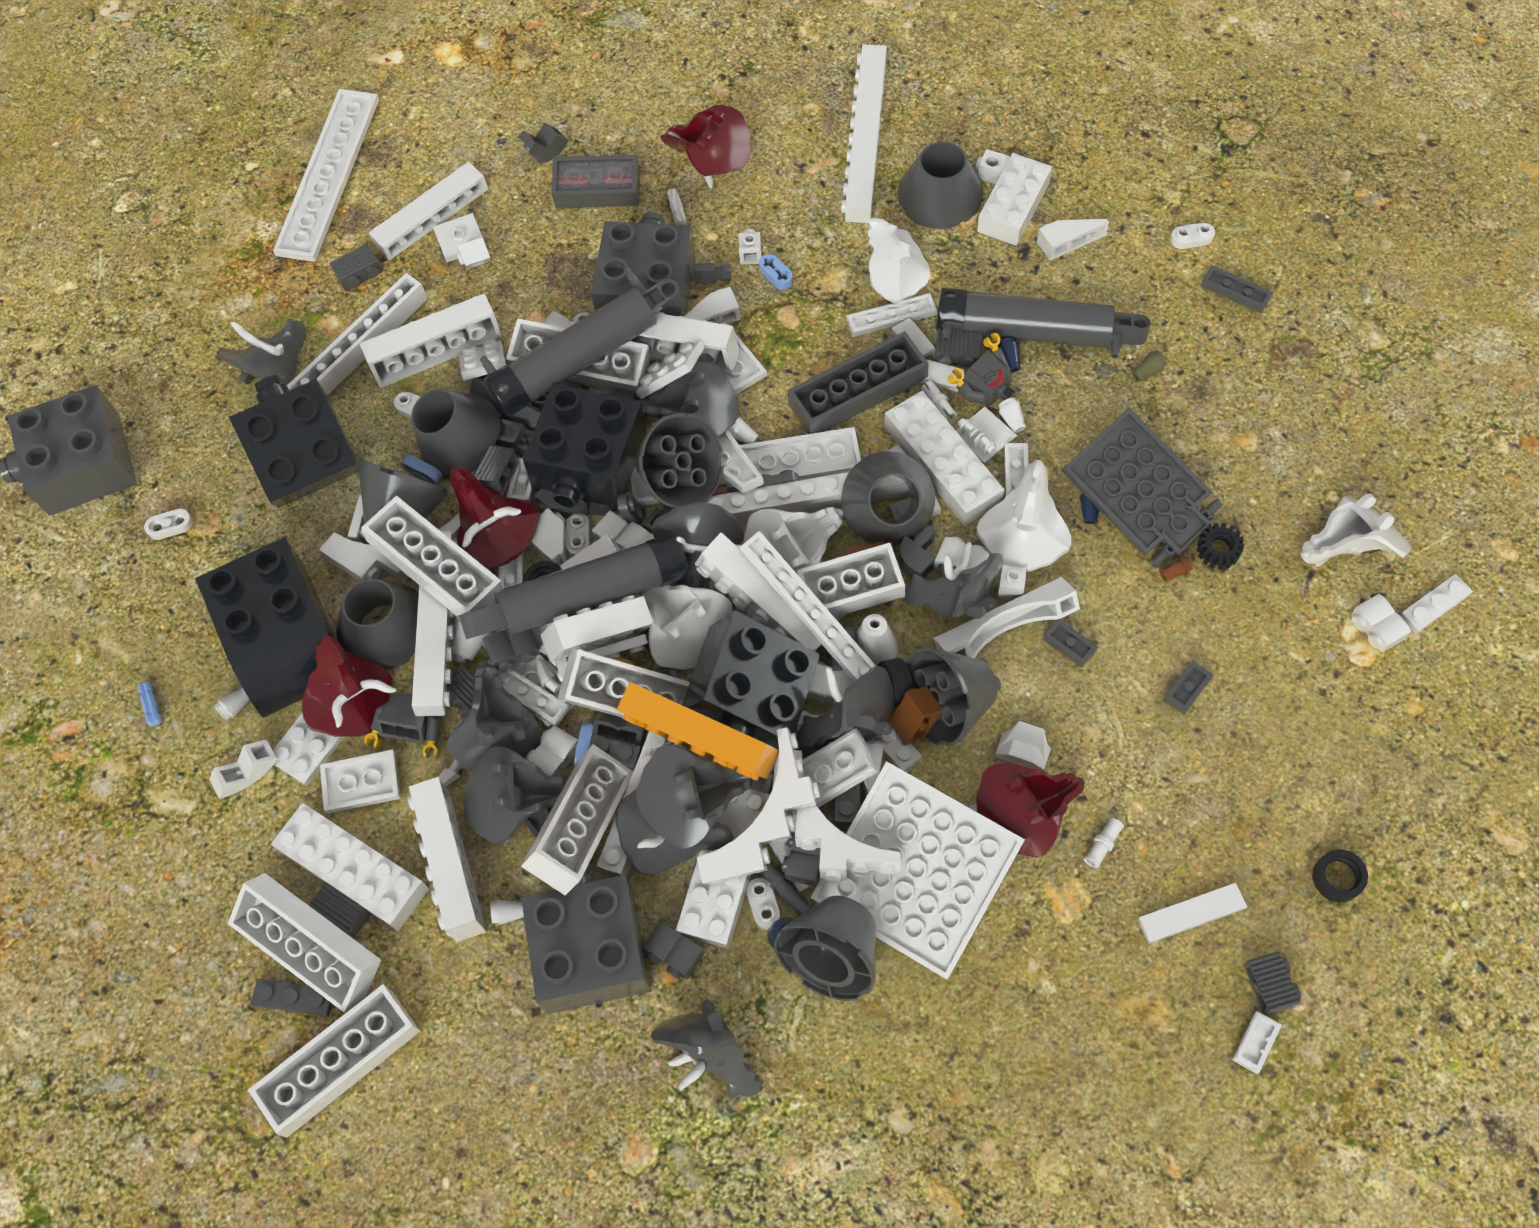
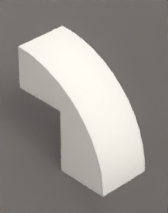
(251, 765)

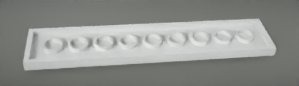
(326, 175)
(806, 454)

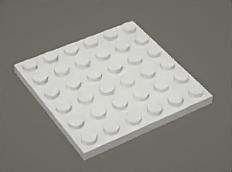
(946, 872)

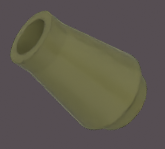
(1150, 365)

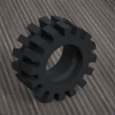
(1223, 534)

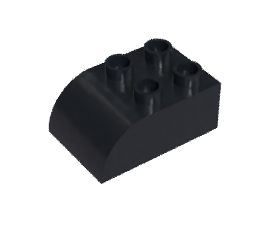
(267, 623)

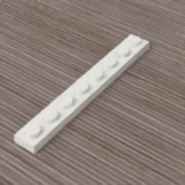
(806, 606)

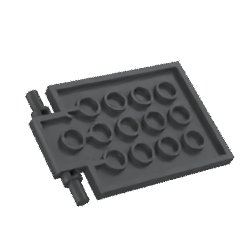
(1143, 488)

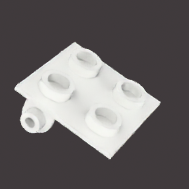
(985, 434)

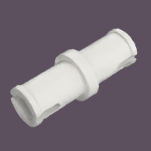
(939, 400)
(1103, 843)

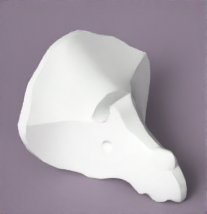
(896, 262)
(1026, 524)
(1352, 530)
(798, 535)
(682, 622)

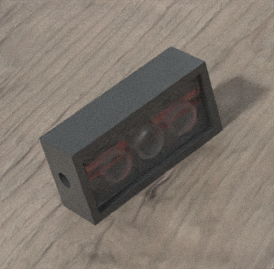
(595, 181)

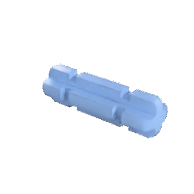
(149, 704)

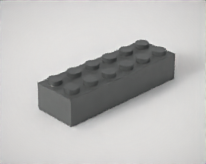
(858, 384)

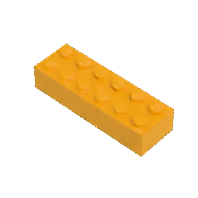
(703, 733)

